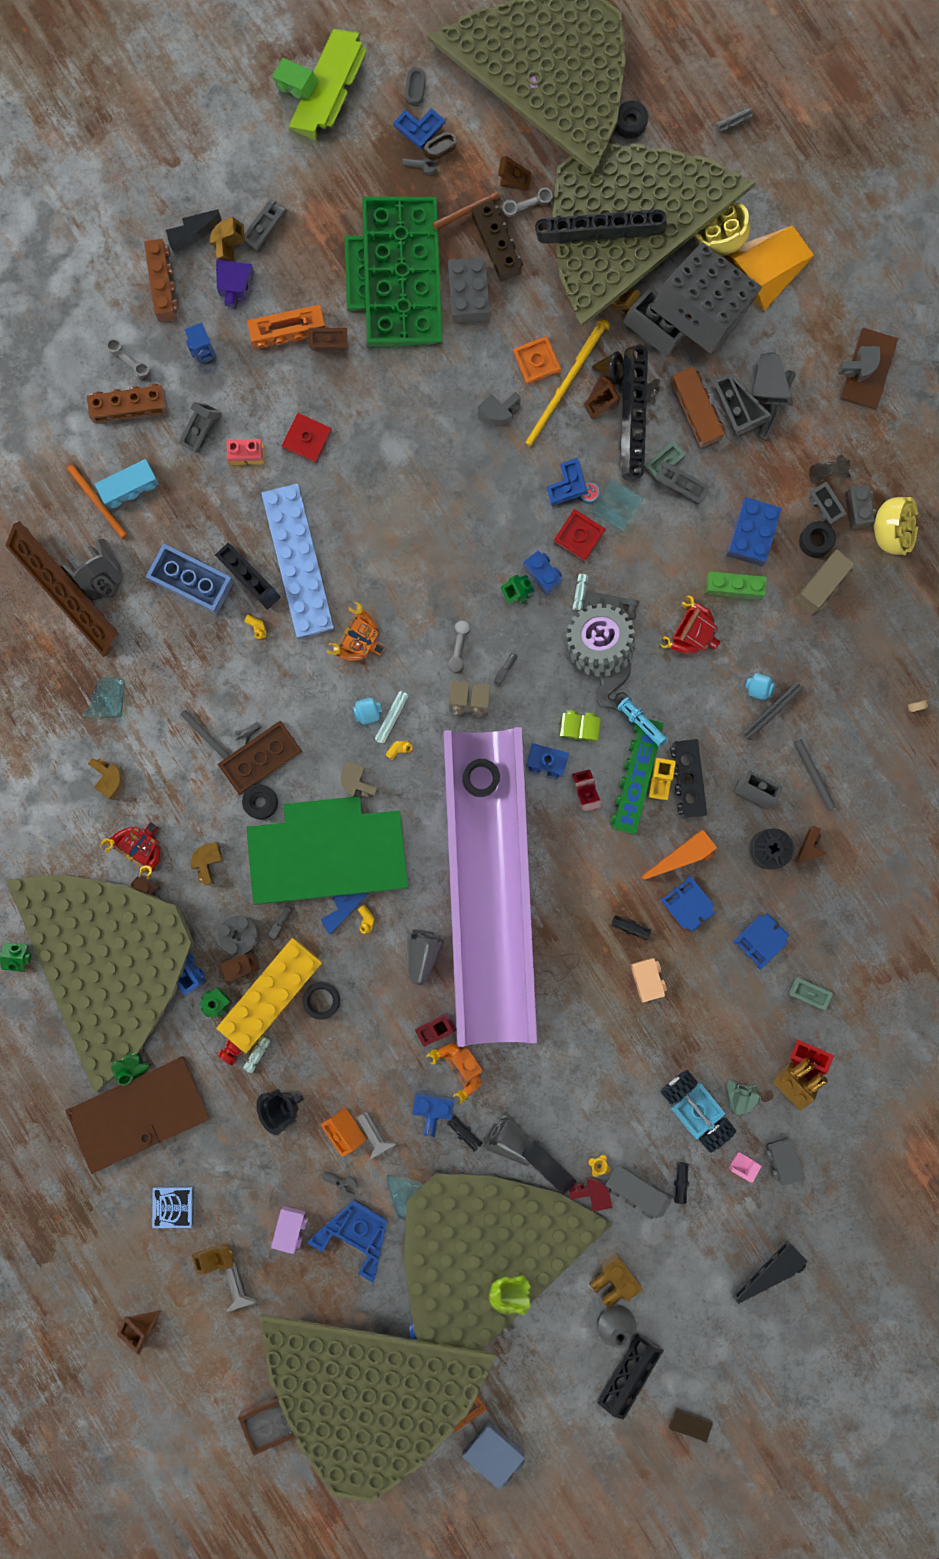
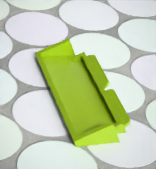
(334, 70)

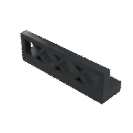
(633, 1380)

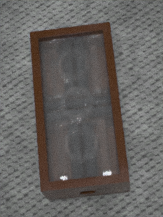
(265, 1425)

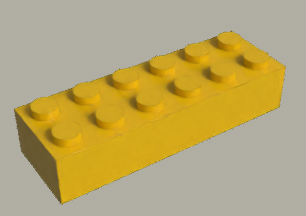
(269, 995)

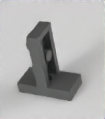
(198, 425)

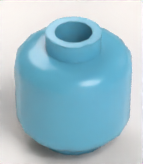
(760, 686)
(367, 711)

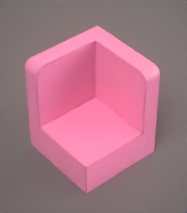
(745, 1167)

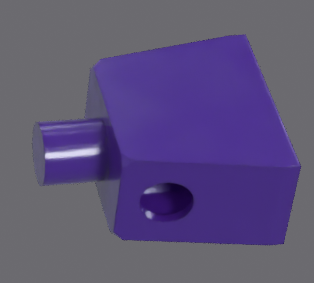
(233, 280)

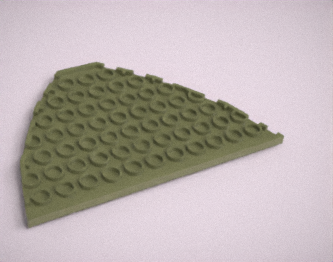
(569, 49)
(635, 179)
(107, 959)
(479, 1230)
(368, 1401)

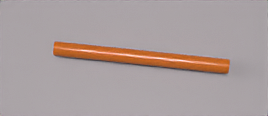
(96, 500)

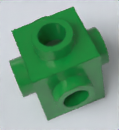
(517, 589)
(15, 957)
(221, 1000)

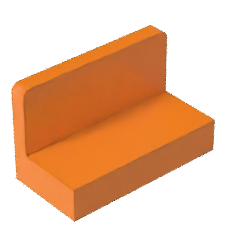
(343, 1132)

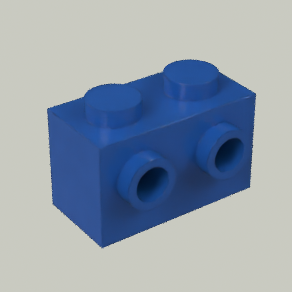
(199, 343)
(542, 572)
(192, 977)

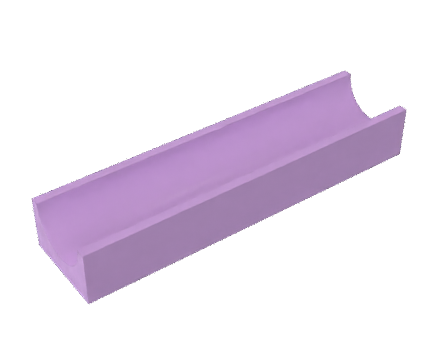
(490, 890)

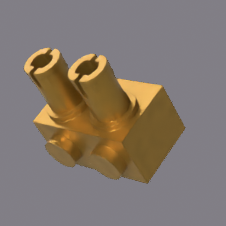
(797, 1086)
(617, 1273)

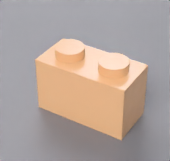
(648, 979)

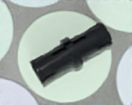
(630, 927)
(464, 1133)
(681, 1182)

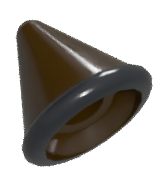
(611, 367)

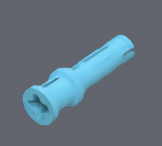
(636, 715)

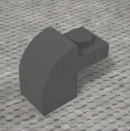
(867, 362)
(498, 413)

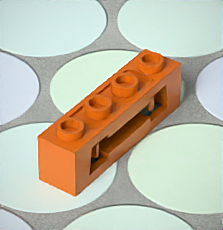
(260, 331)

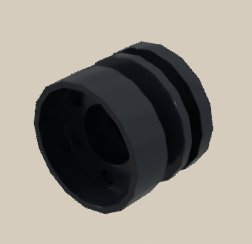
(761, 854)

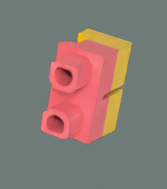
(245, 450)

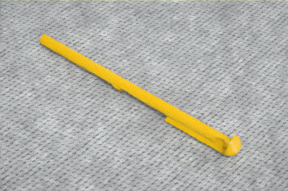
(602, 325)

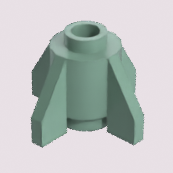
(742, 1097)

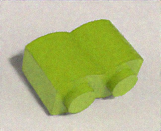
(580, 726)

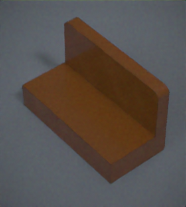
(328, 339)

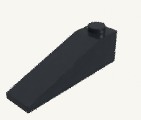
(247, 576)
(776, 1269)

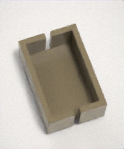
(825, 583)
(459, 699)

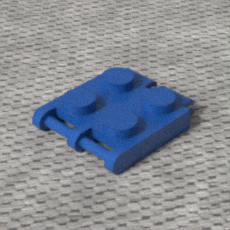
(689, 905)
(762, 939)

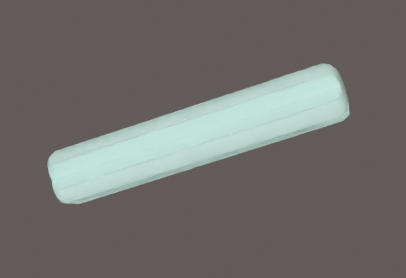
(391, 717)

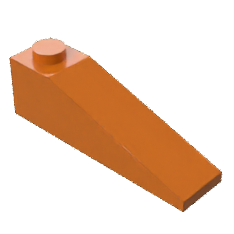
(691, 851)

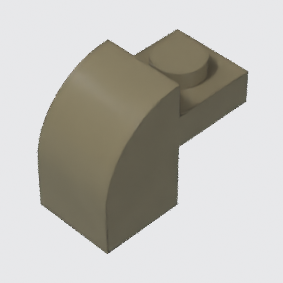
(351, 781)

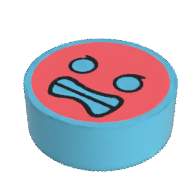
(593, 493)

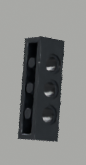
(691, 749)

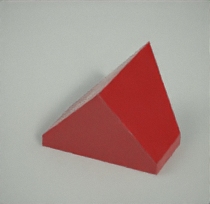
(820, 1058)

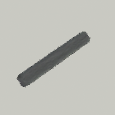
(774, 410)
(772, 711)

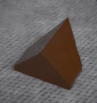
(602, 398)
(137, 1330)

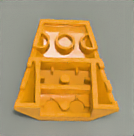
(772, 262)

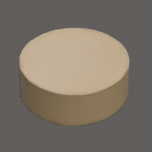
(916, 706)

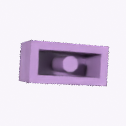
(288, 1230)

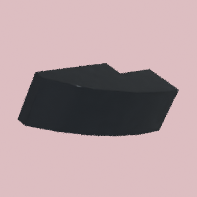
(194, 229)
(549, 1167)

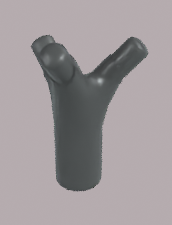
(247, 732)

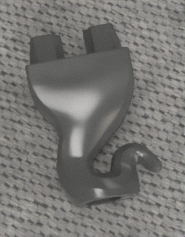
(612, 683)

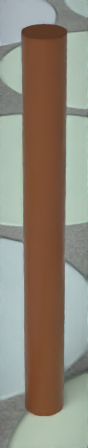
(464, 211)

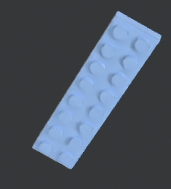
(297, 561)

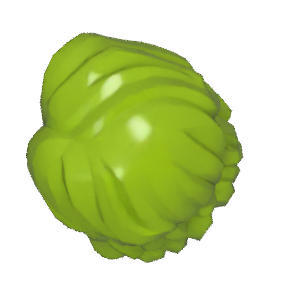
(510, 1295)

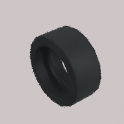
(481, 763)
(321, 1015)

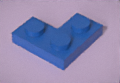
(419, 131)
(571, 486)

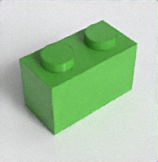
(295, 79)

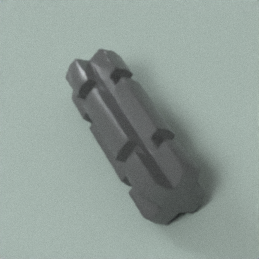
(734, 120)

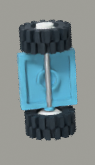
(698, 1111)

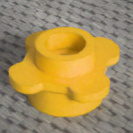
(594, 1164)

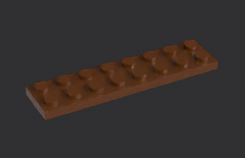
(61, 589)

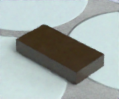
(690, 1425)

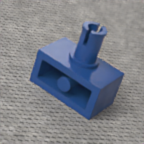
(547, 760)
(432, 1108)

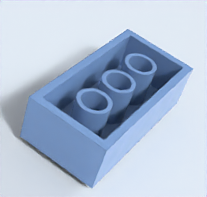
(190, 579)

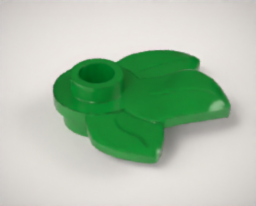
(127, 1069)

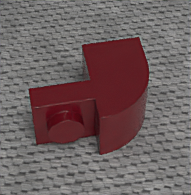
(586, 791)
(435, 1029)
(597, 1191)

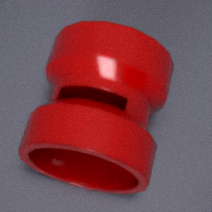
(229, 1053)

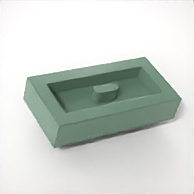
(670, 454)
(810, 993)

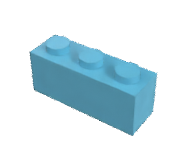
(127, 484)

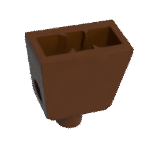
(239, 966)

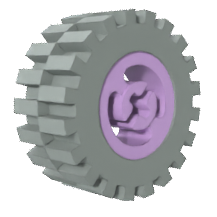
(592, 652)

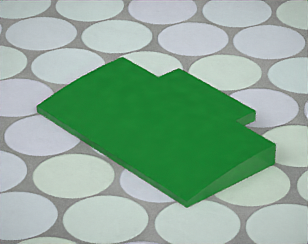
(396, 271)
(326, 852)

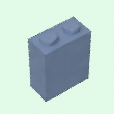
(494, 1455)

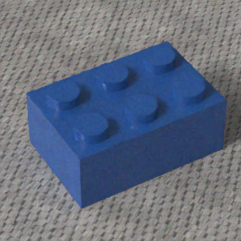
(753, 531)

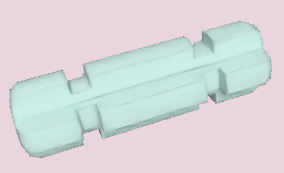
(580, 592)
(256, 1054)

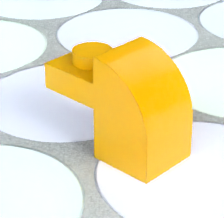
(661, 778)

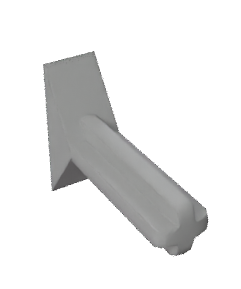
(374, 1136)
(239, 1297)

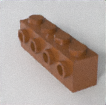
(160, 280)
(127, 403)
(697, 406)

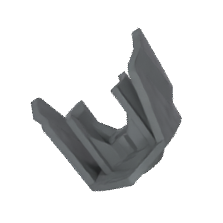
(97, 572)

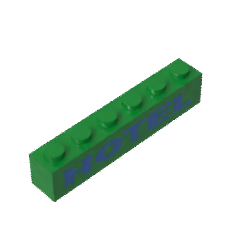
(636, 781)

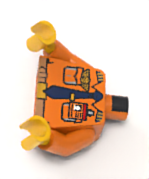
(358, 638)
(463, 1066)

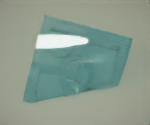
(107, 699)
(401, 1190)

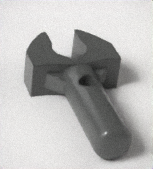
(421, 164)
(504, 670)
(276, 929)
(340, 1183)

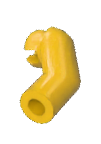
(258, 625)
(399, 747)
(368, 920)

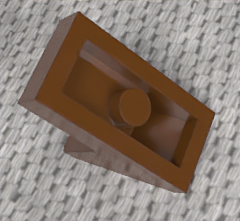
(513, 174)
(807, 850)

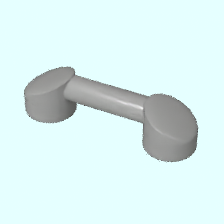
(543, 198)
(115, 349)
(456, 664)

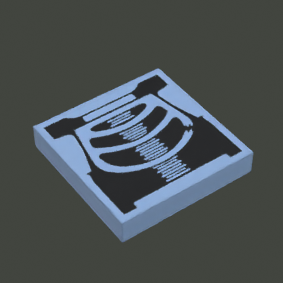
(172, 1207)

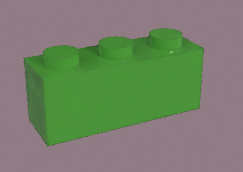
(735, 585)

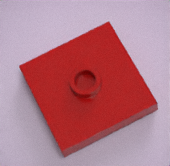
(306, 437)
(579, 535)

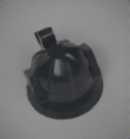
(278, 1110)

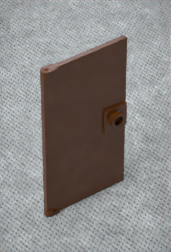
(137, 1115)

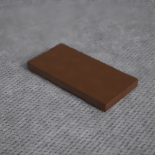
(869, 391)
(260, 758)

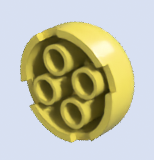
(727, 231)
(893, 521)

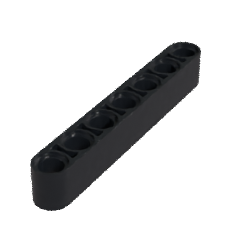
(607, 220)
(637, 403)

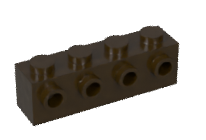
(496, 241)

